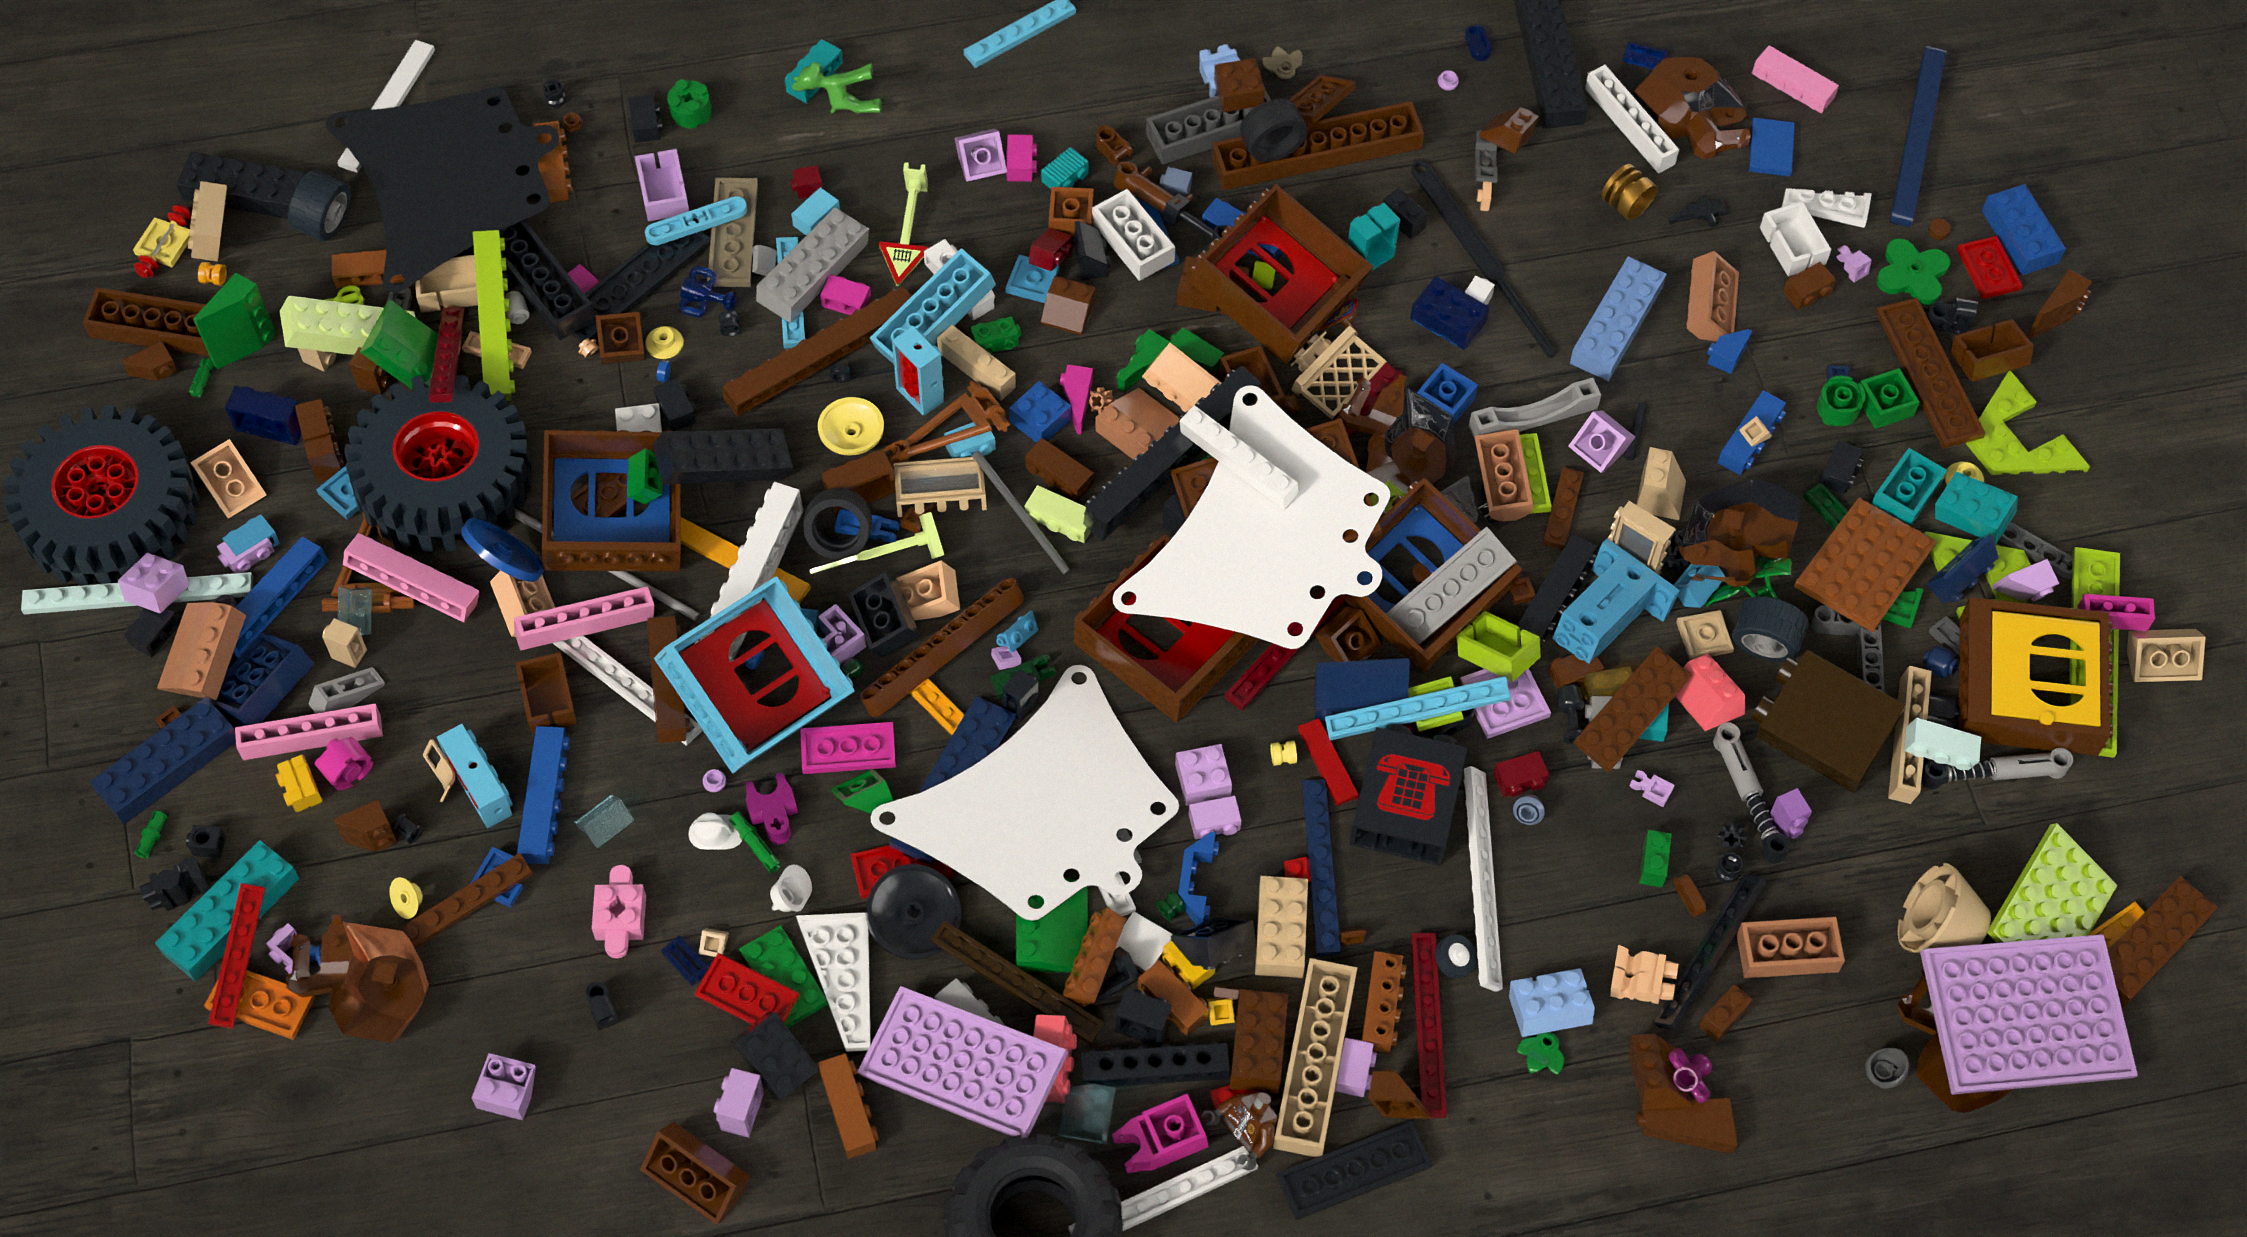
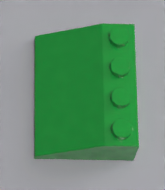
(234, 322)
(402, 345)
(1055, 938)

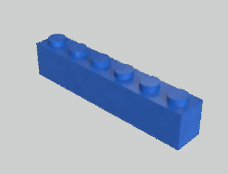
(278, 589)
(542, 794)

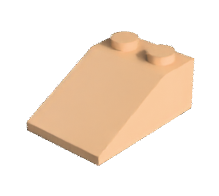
(228, 479)
(931, 591)

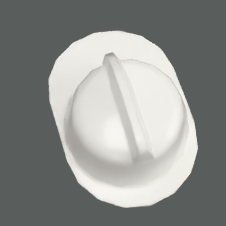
(714, 832)
(791, 889)

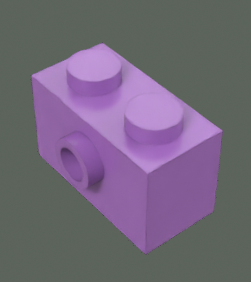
(1790, 814)

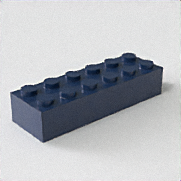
(164, 760)

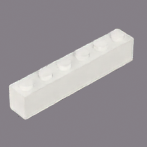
(1631, 119)
(1239, 457)

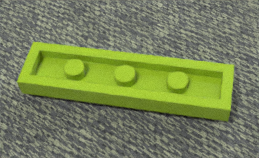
(1535, 473)

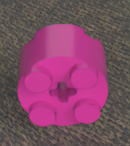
(344, 762)

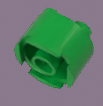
(689, 103)
(1840, 401)

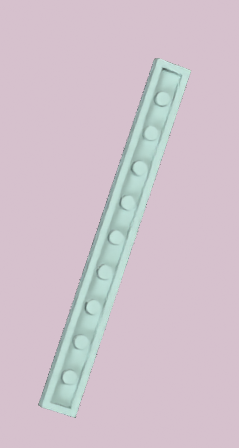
(111, 596)

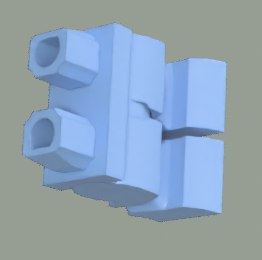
(1208, 61)

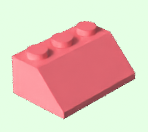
(1710, 694)

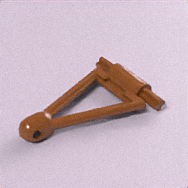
(981, 409)
(382, 595)

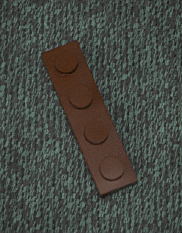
(1563, 508)

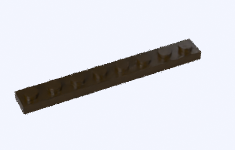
(1015, 981)

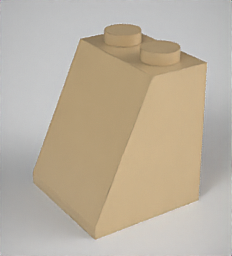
(1661, 485)

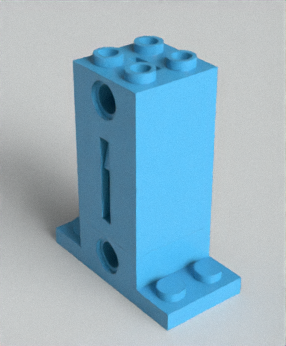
(1612, 602)

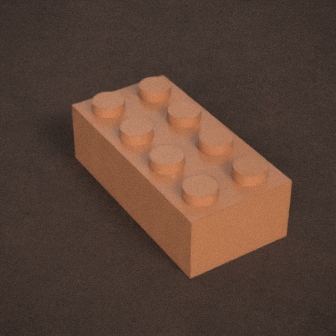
(1790, 947)

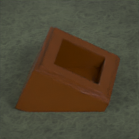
(1352, 935)

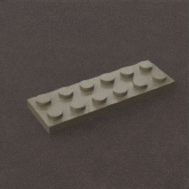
(734, 240)

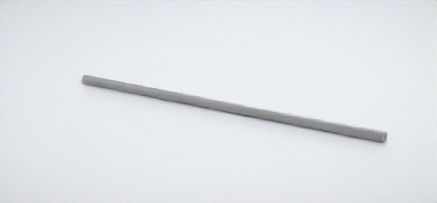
(624, 575)

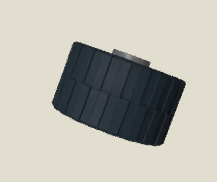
(319, 205)
(1770, 628)

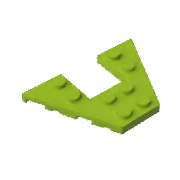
(2003, 452)
(2009, 561)

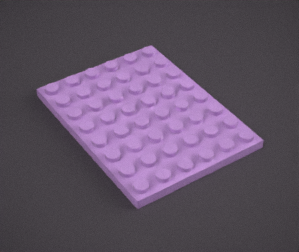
(2028, 1014)

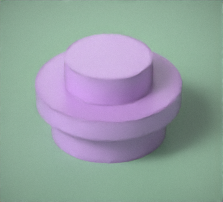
(1448, 80)
(714, 780)

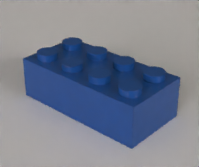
(2023, 229)

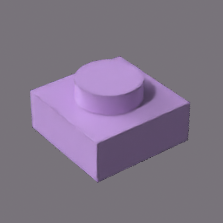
(1004, 658)

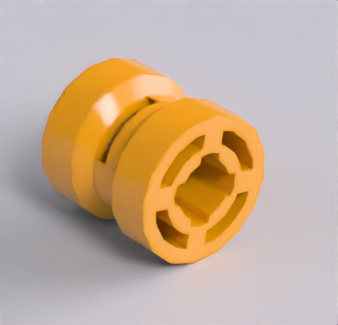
(211, 273)

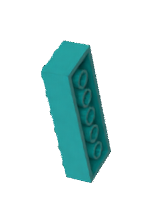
(203, 930)

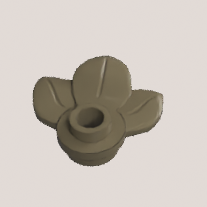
(1283, 61)

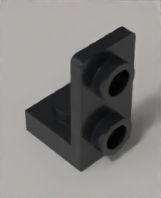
(1125, 977)

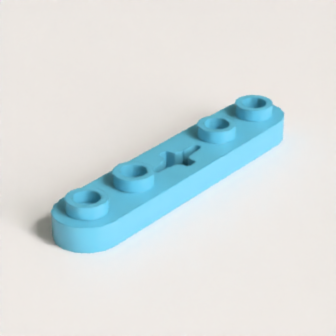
(683, 224)

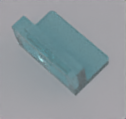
(355, 608)
(605, 820)

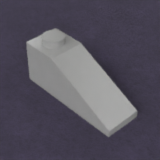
(345, 691)

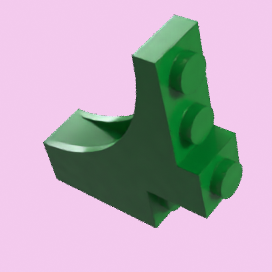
(1151, 345)

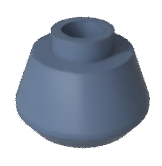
(1529, 810)

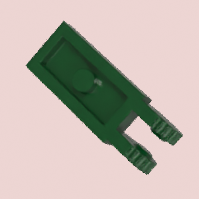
(1000, 679)

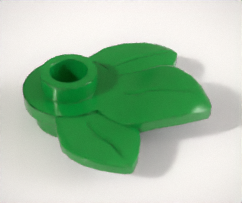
(1541, 1055)

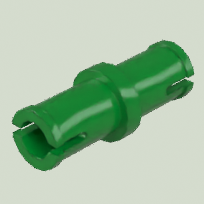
(150, 834)

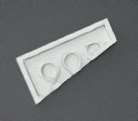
(1840, 208)

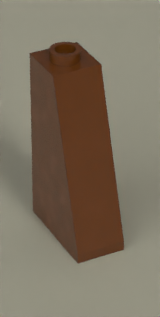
(1701, 1125)

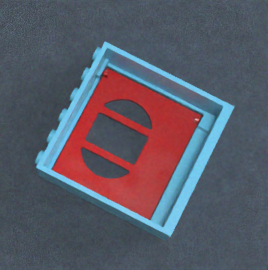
(718, 696)

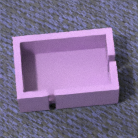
(662, 187)

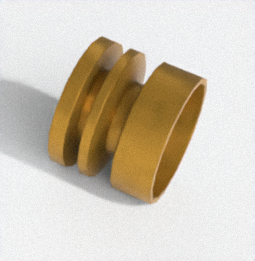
(1629, 192)

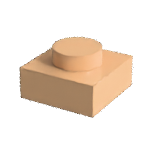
(1484, 196)

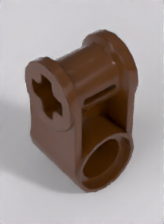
(1112, 144)

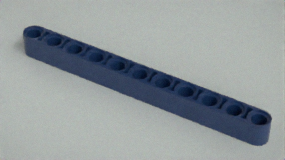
(1918, 136)

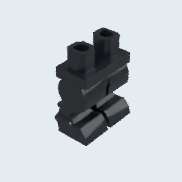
(175, 886)

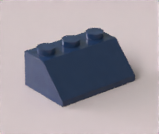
(1964, 569)

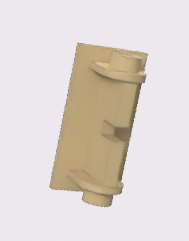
(1306, 356)

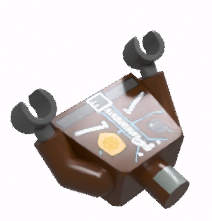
(1250, 1122)

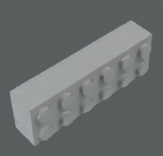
(808, 266)

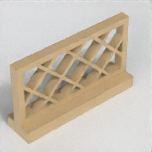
(1325, 360)

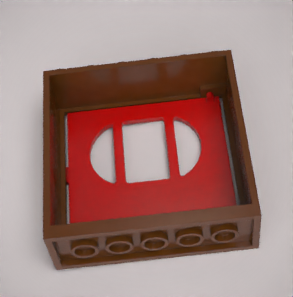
(1318, 263)
(1178, 676)

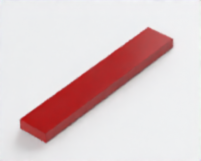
(236, 956)

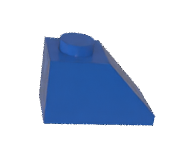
(1728, 350)

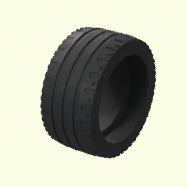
(1273, 130)
(837, 548)

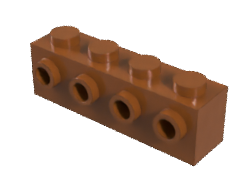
(1094, 957)
(1382, 1001)

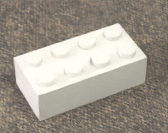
(1133, 234)

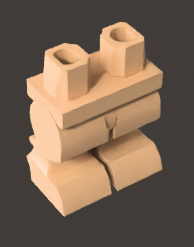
(1647, 977)

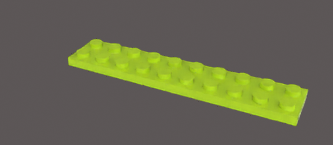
(2096, 574)

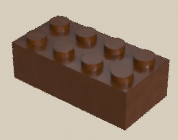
(1259, 1041)

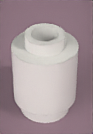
(518, 309)

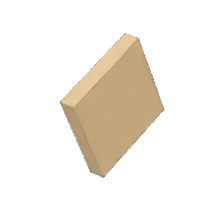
(1705, 634)

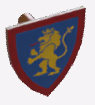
(1345, 315)

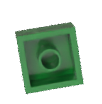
(1888, 398)

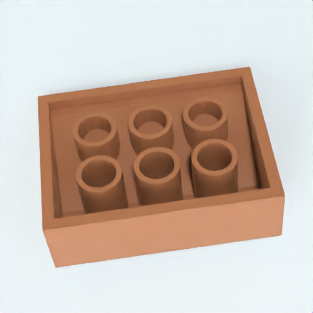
(1134, 422)
(202, 650)

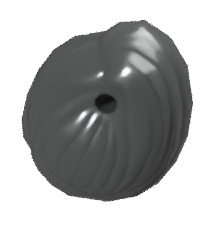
(1888, 1067)

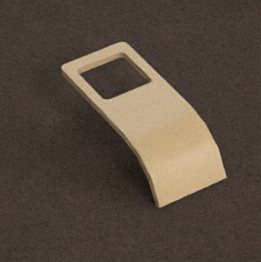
(443, 770)

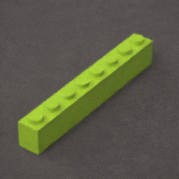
(491, 312)

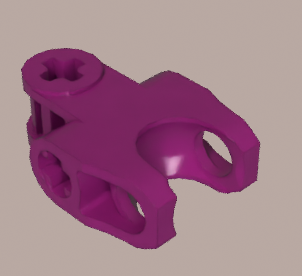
(772, 809)

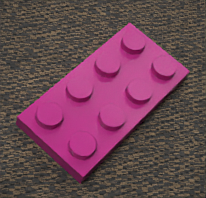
(847, 748)

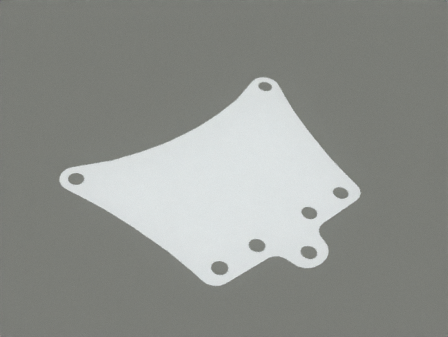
(1250, 561)
(1042, 805)

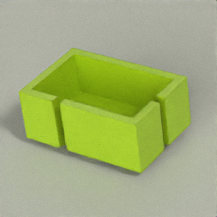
(1497, 646)

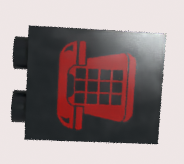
(1408, 794)

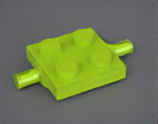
(1434, 686)

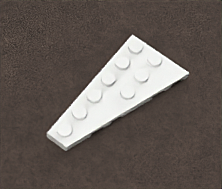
(842, 963)

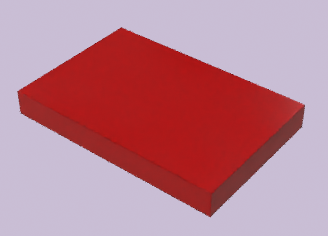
(1989, 267)

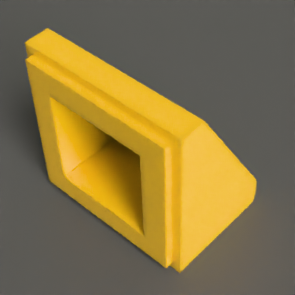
(1220, 1011)

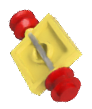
(163, 242)

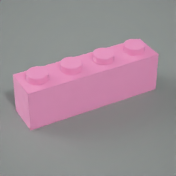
(1795, 79)

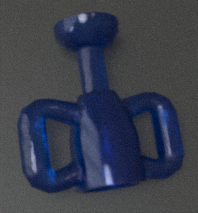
(699, 292)

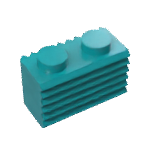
(1065, 169)

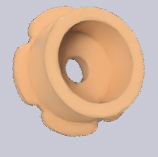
(588, 347)

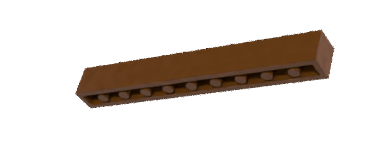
(811, 354)

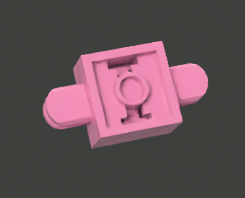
(619, 912)

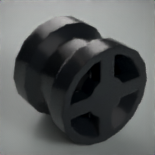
(730, 323)

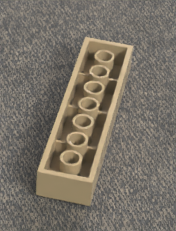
(1315, 1058)

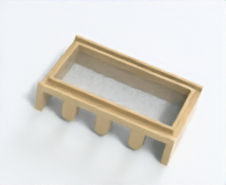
(939, 482)
(1641, 535)

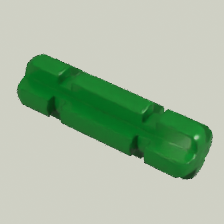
(201, 378)

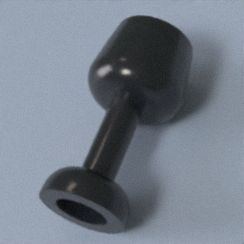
(1570, 702)

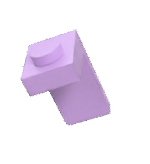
(246, 559)
(280, 944)

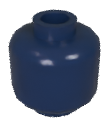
(1941, 662)

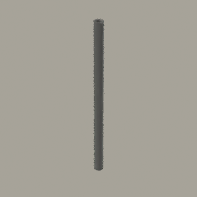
(1020, 511)

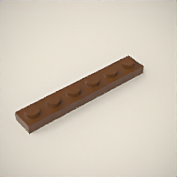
(467, 900)

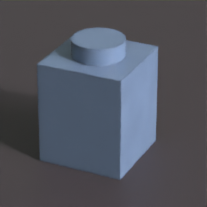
(1176, 181)

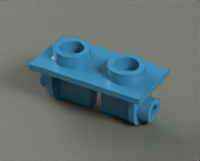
(1018, 632)

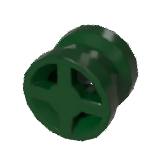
(1170, 906)

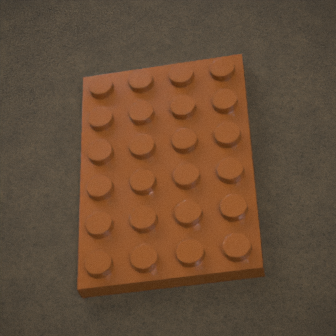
(1865, 564)

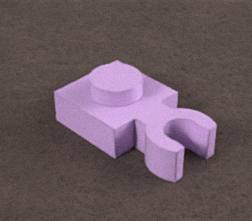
(1654, 789)

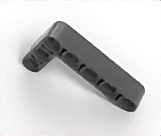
(1865, 651)

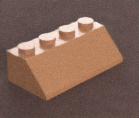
(1712, 297)

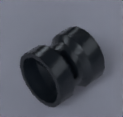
(554, 93)
(1731, 862)

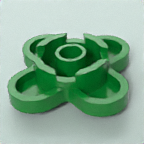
(1913, 271)

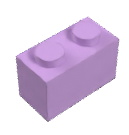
(1215, 816)
(1354, 1067)

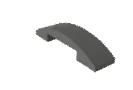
(1485, 160)

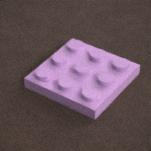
(1523, 709)

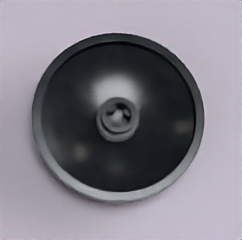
(909, 908)

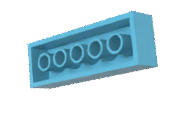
(938, 302)

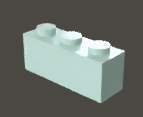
(1942, 744)

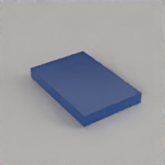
(1771, 147)

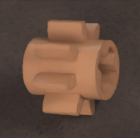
(1100, 399)

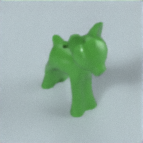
(812, 78)

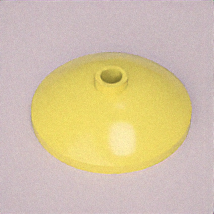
(848, 417)

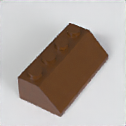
(694, 1172)

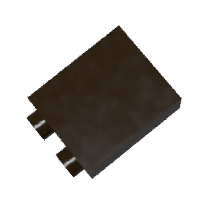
(1827, 719)

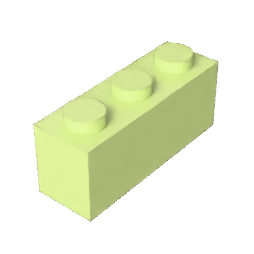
(1057, 514)

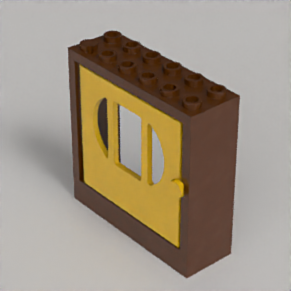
(1997, 684)

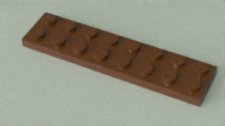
(1930, 373)

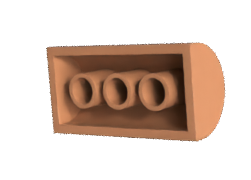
(1504, 475)

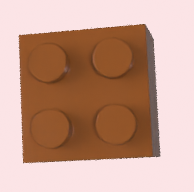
(1070, 206)

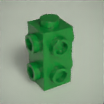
(996, 334)

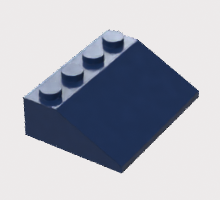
(260, 679)
(1358, 685)

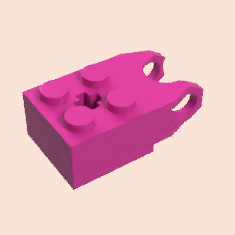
(1155, 1135)

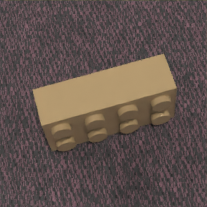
(1281, 927)

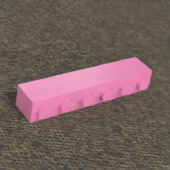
(411, 577)
(583, 618)
(307, 731)

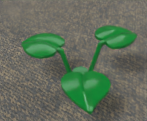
(1770, 566)

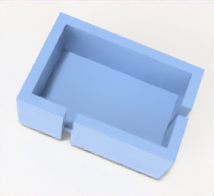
(1551, 1002)

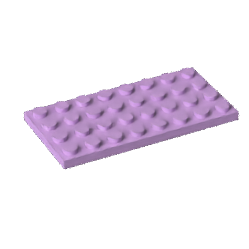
(963, 1063)

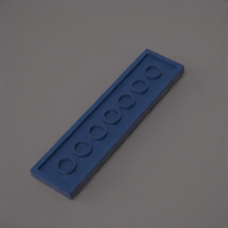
(975, 738)

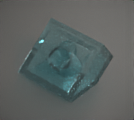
(1088, 1113)

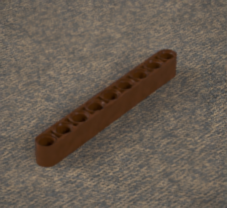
(942, 647)

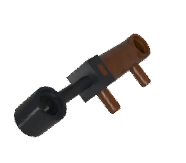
(1173, 207)

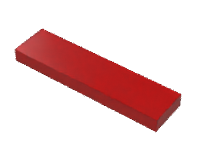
(1328, 762)

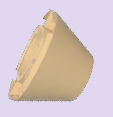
(1942, 912)

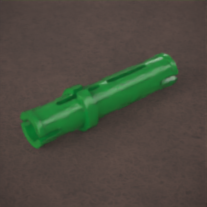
(758, 846)

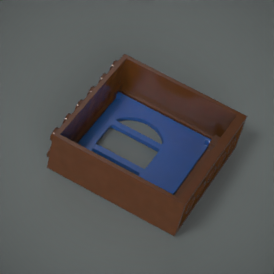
(1421, 524)
(604, 542)

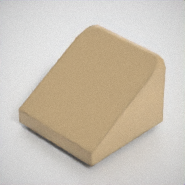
(1755, 432)
(713, 942)

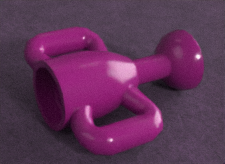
(1690, 1073)

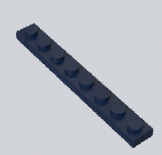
(1321, 868)

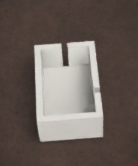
(1795, 238)

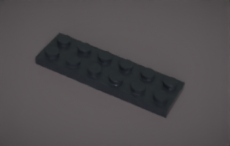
(1354, 1170)

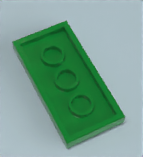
(778, 960)

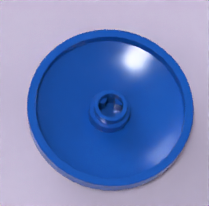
(502, 550)

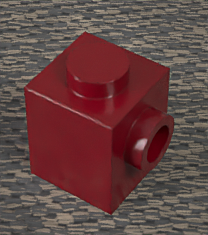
(806, 181)

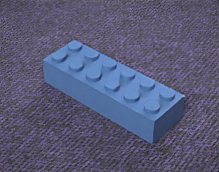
(1618, 318)

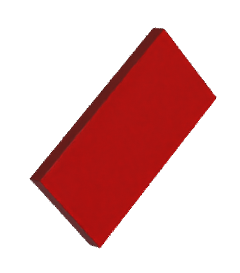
(874, 863)
(744, 991)

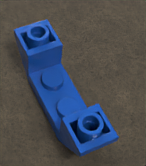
(1198, 852)

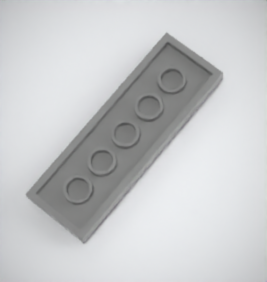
(1452, 586)

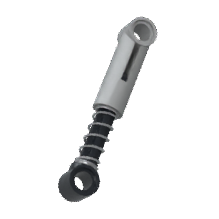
(2001, 768)
(1750, 790)

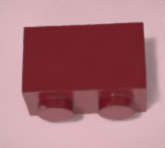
(1050, 249)
(1521, 774)

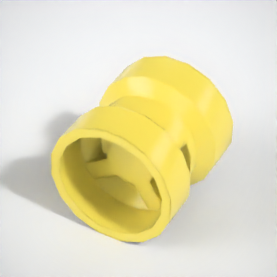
(1283, 753)

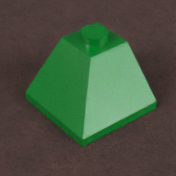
(864, 791)

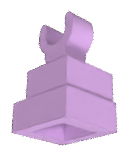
(1855, 264)

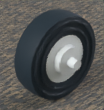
(1455, 956)

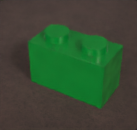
(644, 477)
(1655, 858)

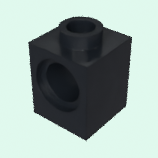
(212, 848)

